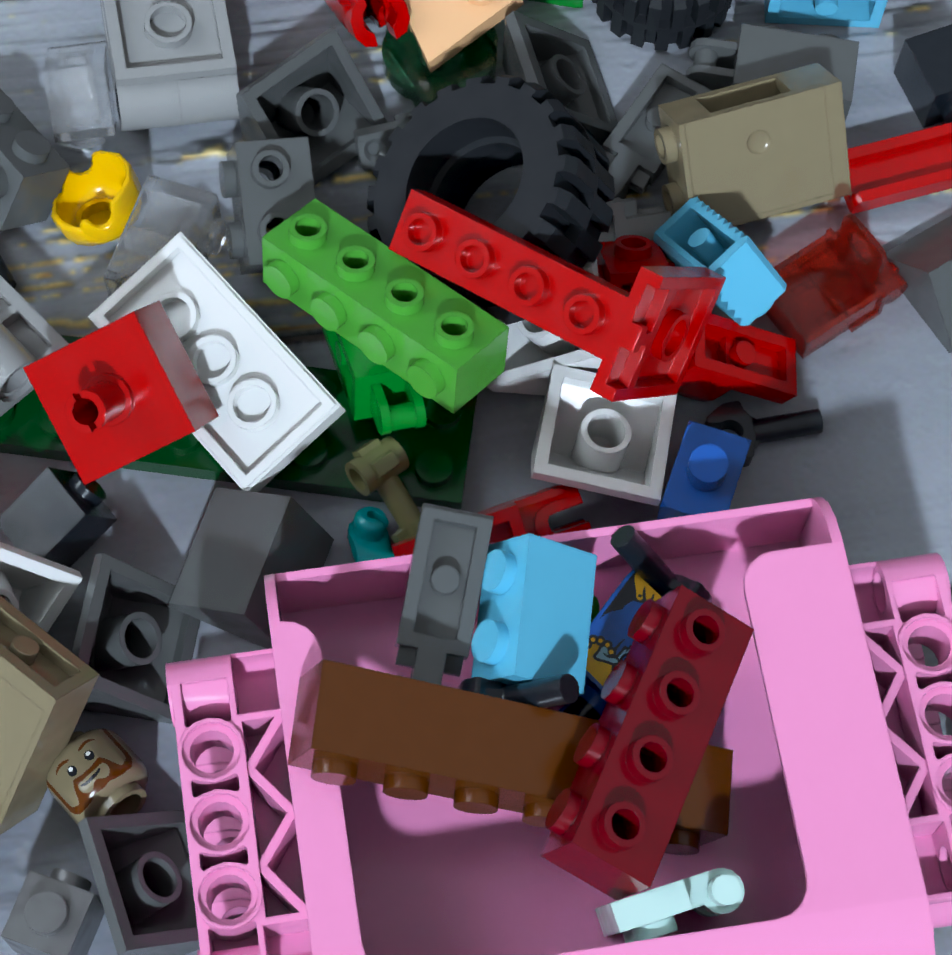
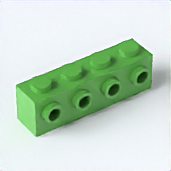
(384, 305)

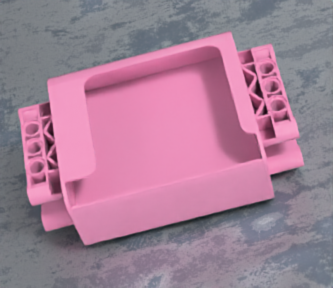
(831, 782)

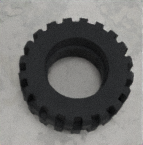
(486, 129)

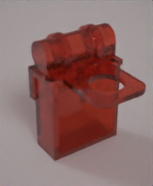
(834, 286)

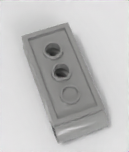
(170, 62)

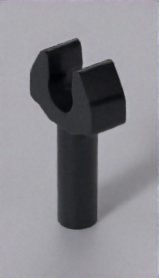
(766, 429)
(649, 565)
(540, 692)

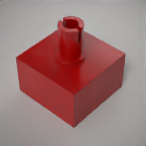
(121, 392)

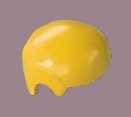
(97, 201)

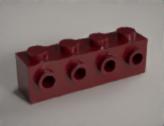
(646, 743)

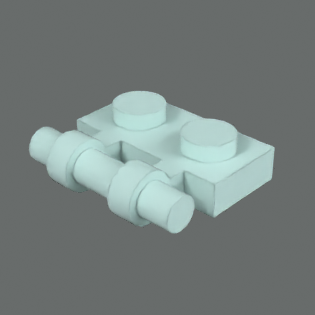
(653, 911)

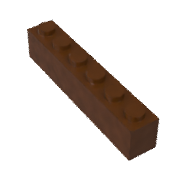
(466, 749)

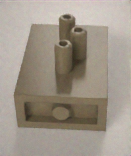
(757, 145)
(39, 708)

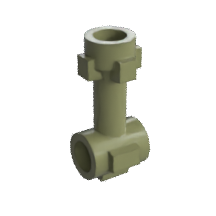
(377, 468)

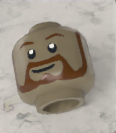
(97, 776)

